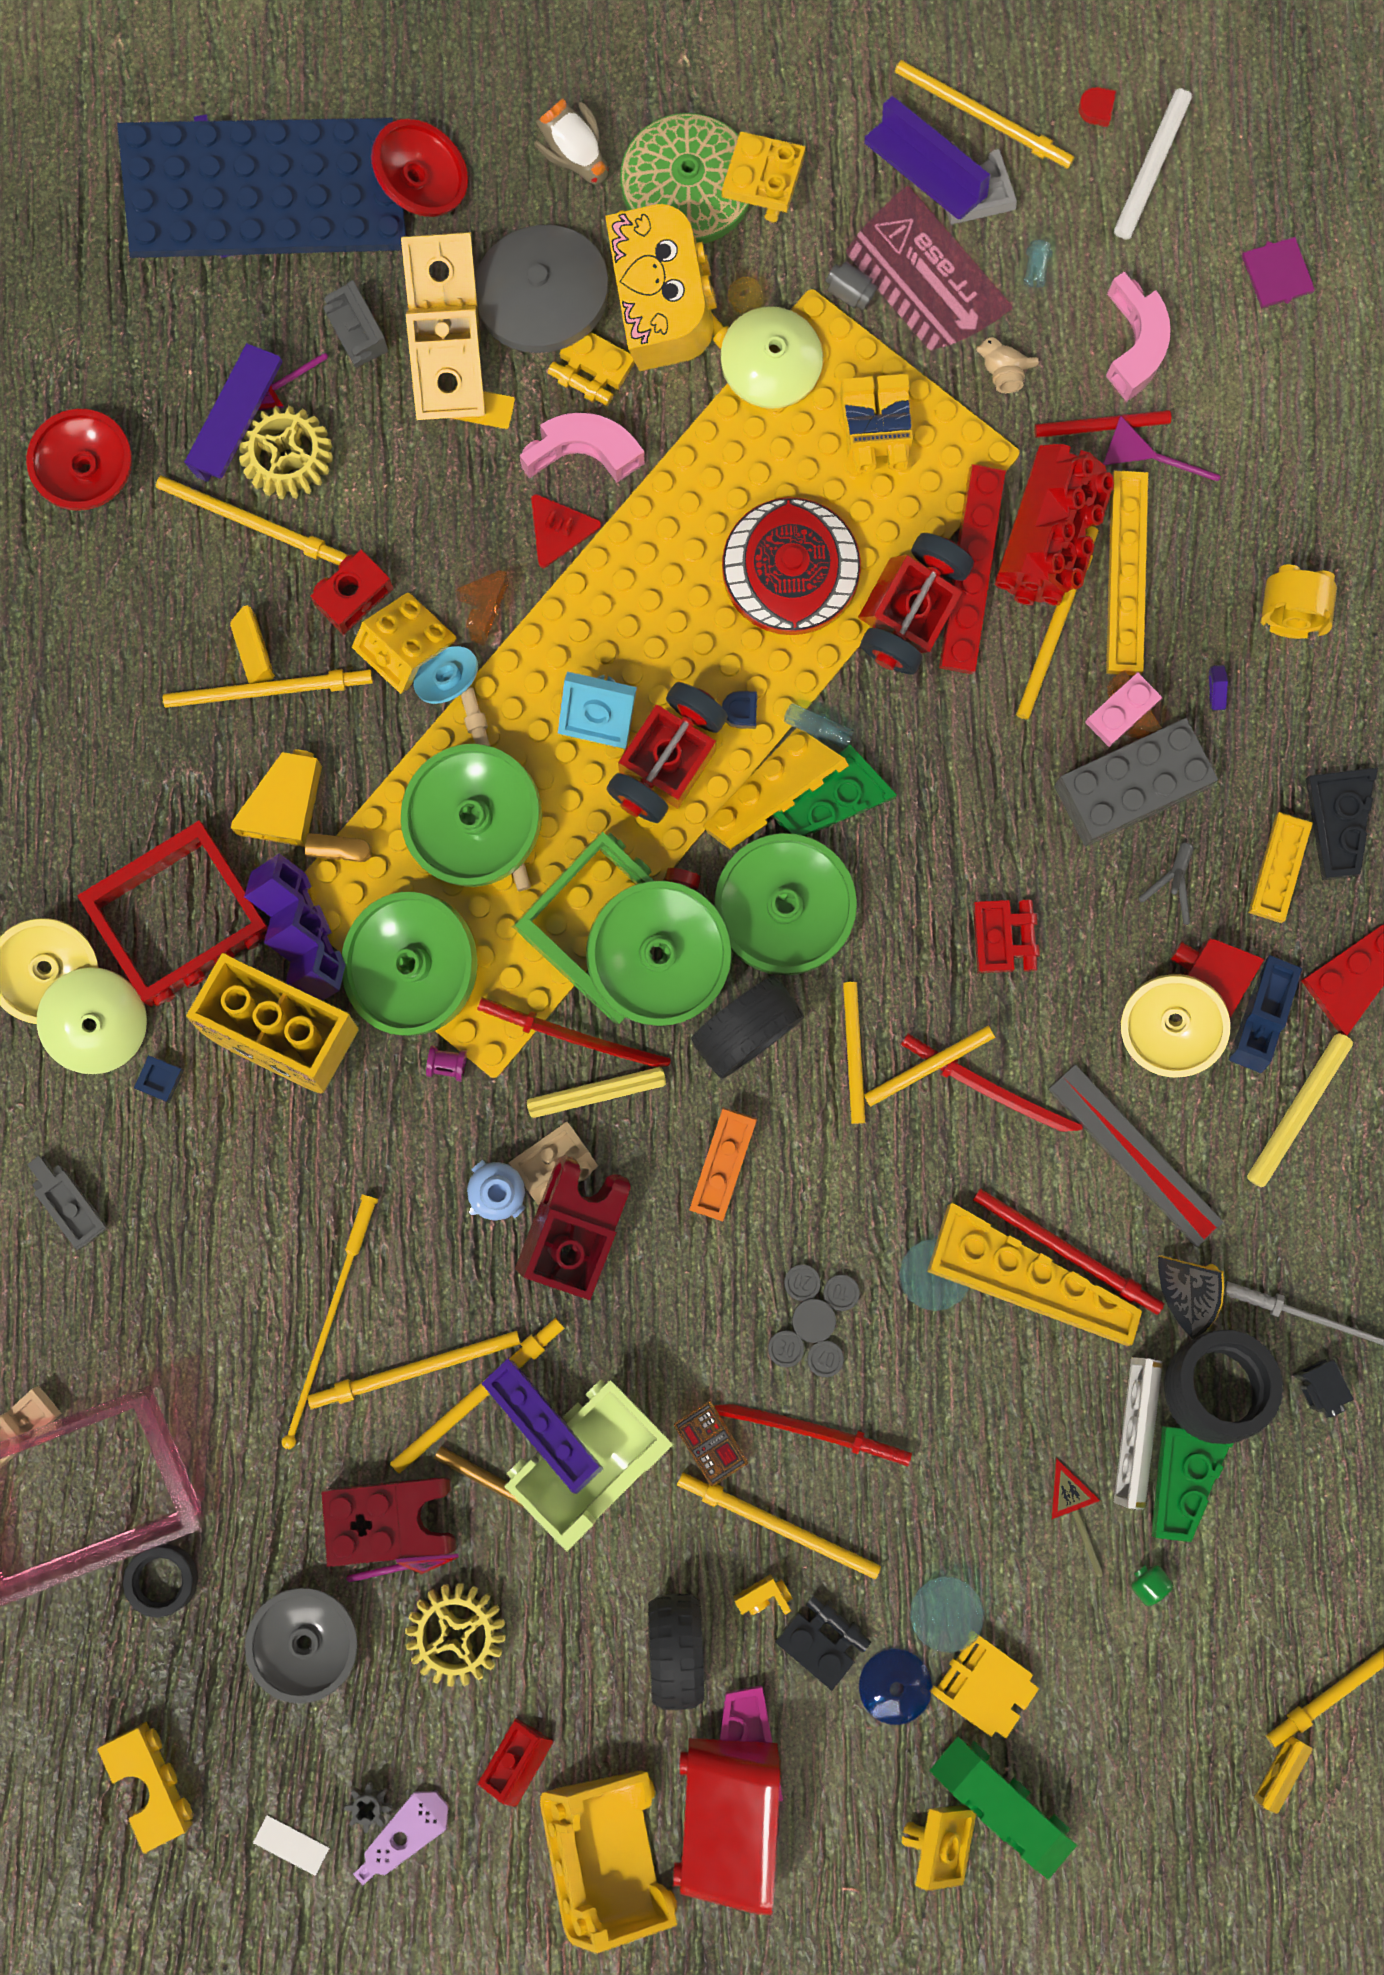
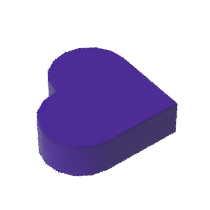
(1218, 687)

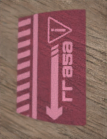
(926, 273)

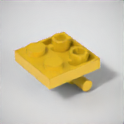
(764, 173)

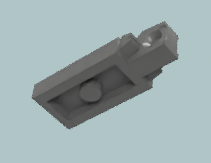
(66, 1203)

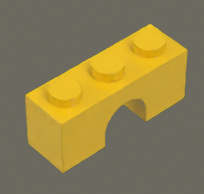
(138, 1755)

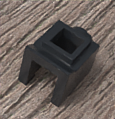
(1324, 1387)

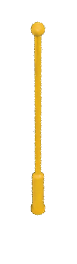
(352, 1248)

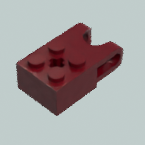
(574, 1221)
(395, 1519)

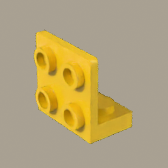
(401, 640)

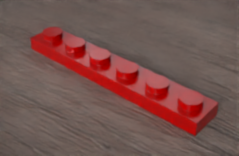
(978, 539)

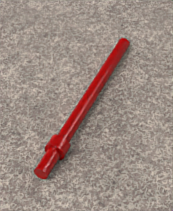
(1128, 1288)

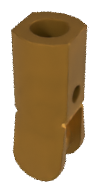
(337, 848)

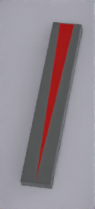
(1135, 1156)

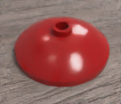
(428, 157)
(67, 444)

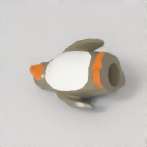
(573, 141)

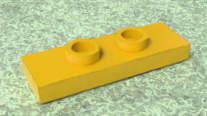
(1280, 867)

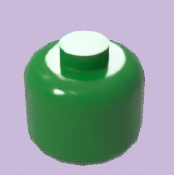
(1151, 1584)

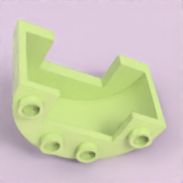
(618, 1439)

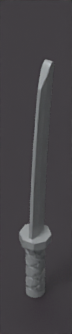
(1276, 1305)

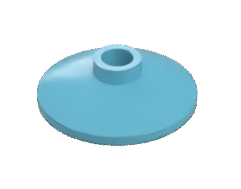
(446, 675)

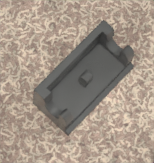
(354, 324)

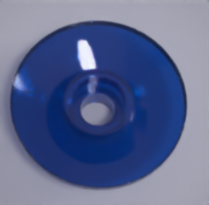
(883, 1671)

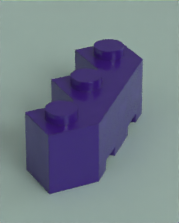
(296, 927)

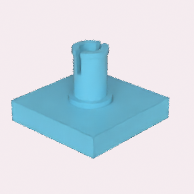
(596, 709)

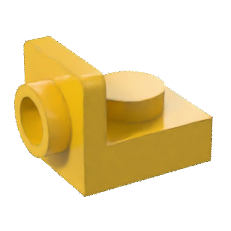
(756, 1596)

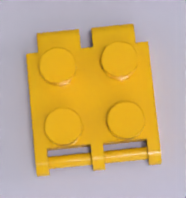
(987, 1688)

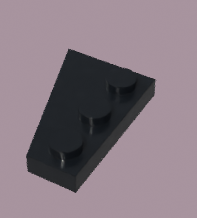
(1340, 818)

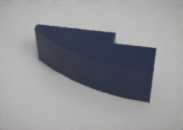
(1265, 1015)

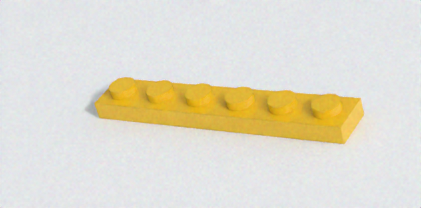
(1127, 573)

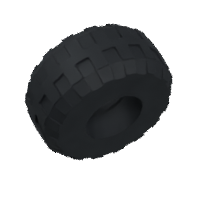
(676, 1651)

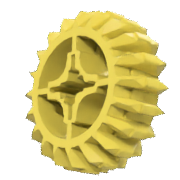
(292, 427)
(464, 1649)

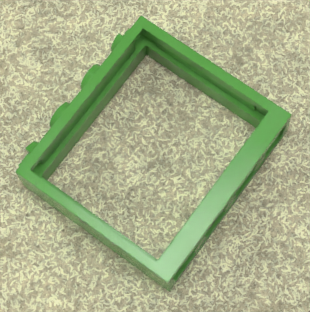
(633, 869)

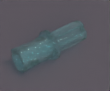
(818, 725)

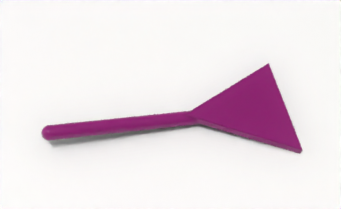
(1129, 446)

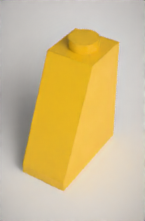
(282, 801)

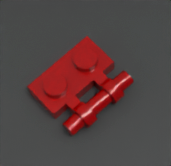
(994, 936)

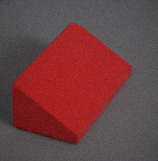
(515, 1763)

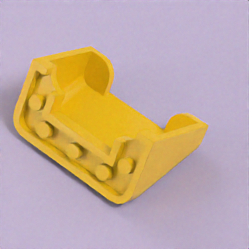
(605, 1862)

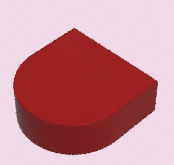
(1097, 106)

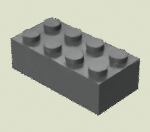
(1135, 782)

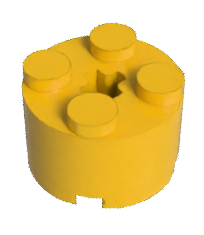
(1299, 602)

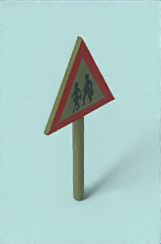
(1070, 1496)

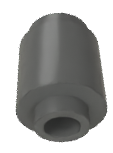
(851, 285)

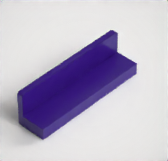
(928, 159)
(233, 412)

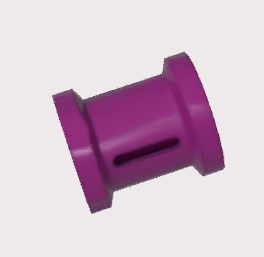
(446, 1063)

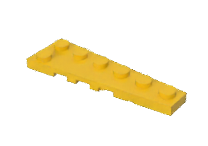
(1004, 1268)

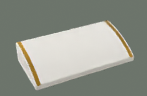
(1138, 1433)

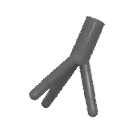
(1178, 874)

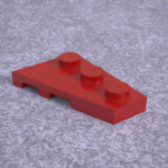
(1349, 981)

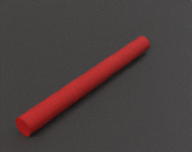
(1101, 424)

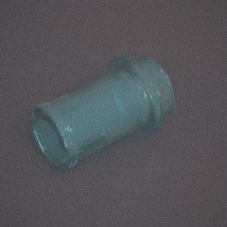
(1038, 256)

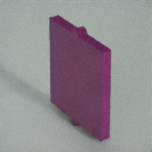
(1278, 272)

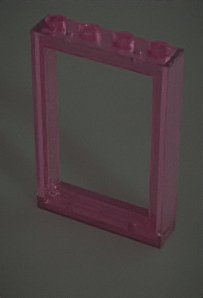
(186, 1520)

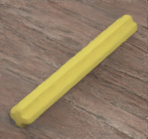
(1300, 1110)

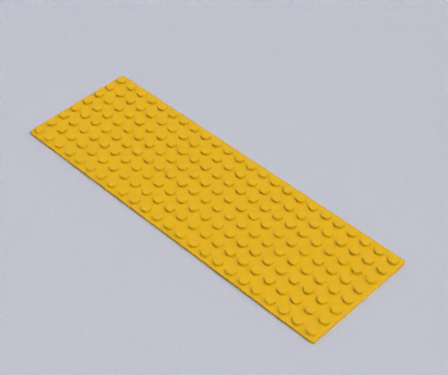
(655, 613)

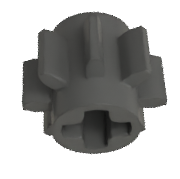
(369, 1817)

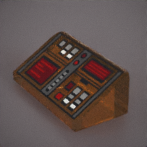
(710, 1443)

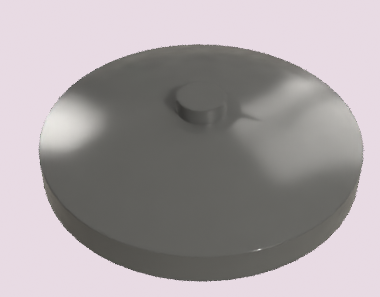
(541, 288)

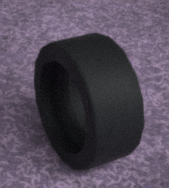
(132, 1587)

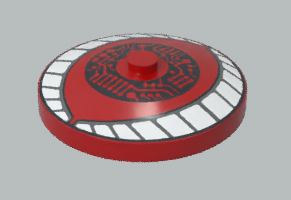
(791, 566)

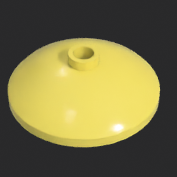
(21, 951)
(1171, 1046)

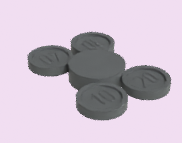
(813, 1321)

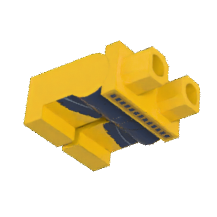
(880, 433)

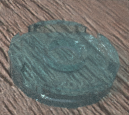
(925, 1288)
(947, 1615)

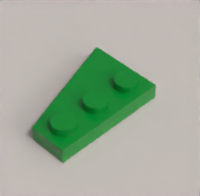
(838, 799)
(1184, 1482)

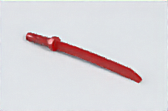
(530, 1021)
(992, 1090)
(855, 1442)

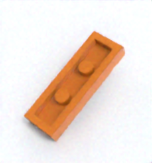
(723, 1164)

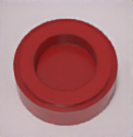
(683, 877)

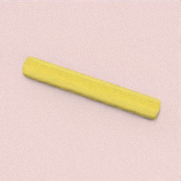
(596, 1092)

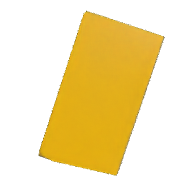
(251, 646)
(1282, 1774)

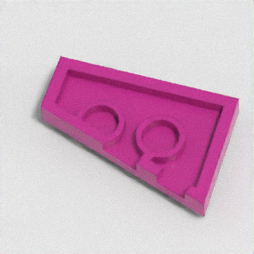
(746, 1717)

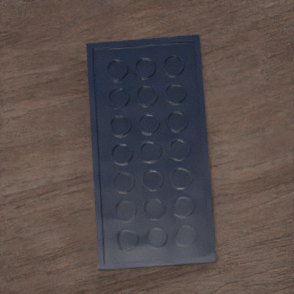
(255, 188)

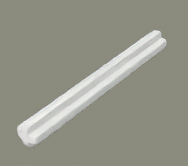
(1152, 163)

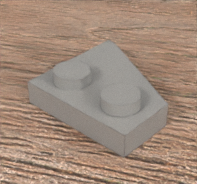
(1000, 192)

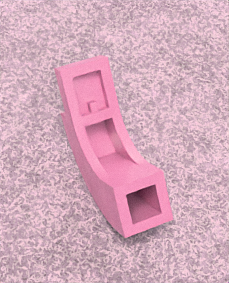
(1151, 331)
(584, 435)

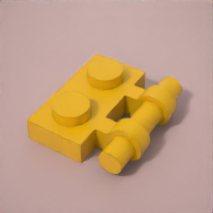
(598, 358)

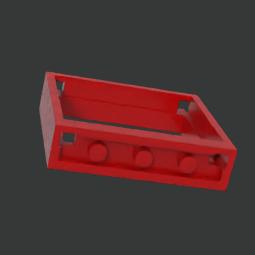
(145, 868)

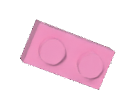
(1123, 709)

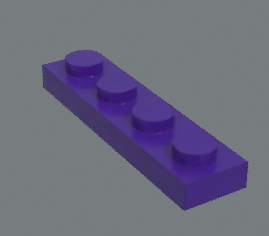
(542, 1426)

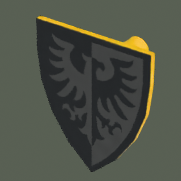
(1191, 1293)

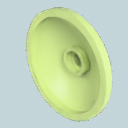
(765, 376)
(106, 1000)

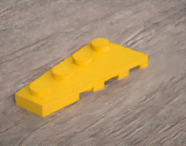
(785, 775)

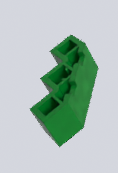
(1004, 1806)

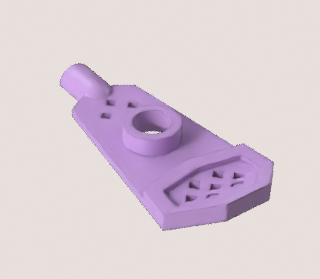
(413, 1825)

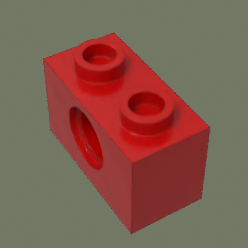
(348, 610)

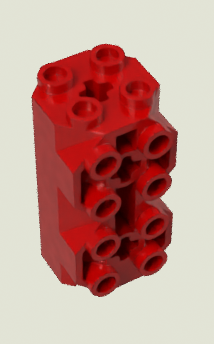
(1048, 537)

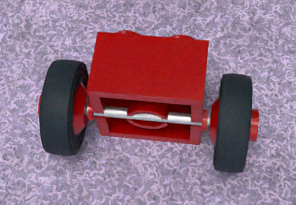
(913, 602)
(667, 754)

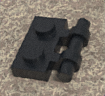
(814, 1649)

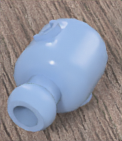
(495, 1191)

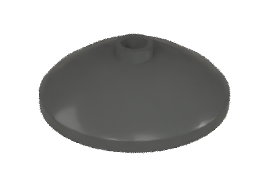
(280, 1661)

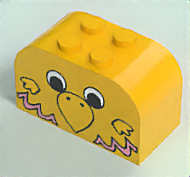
(661, 285)
(272, 1024)

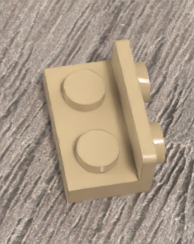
(538, 1161)

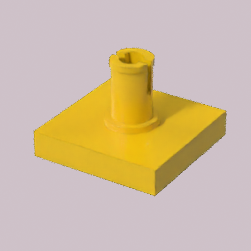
(943, 1846)

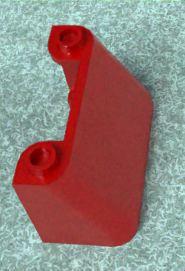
(730, 1823)

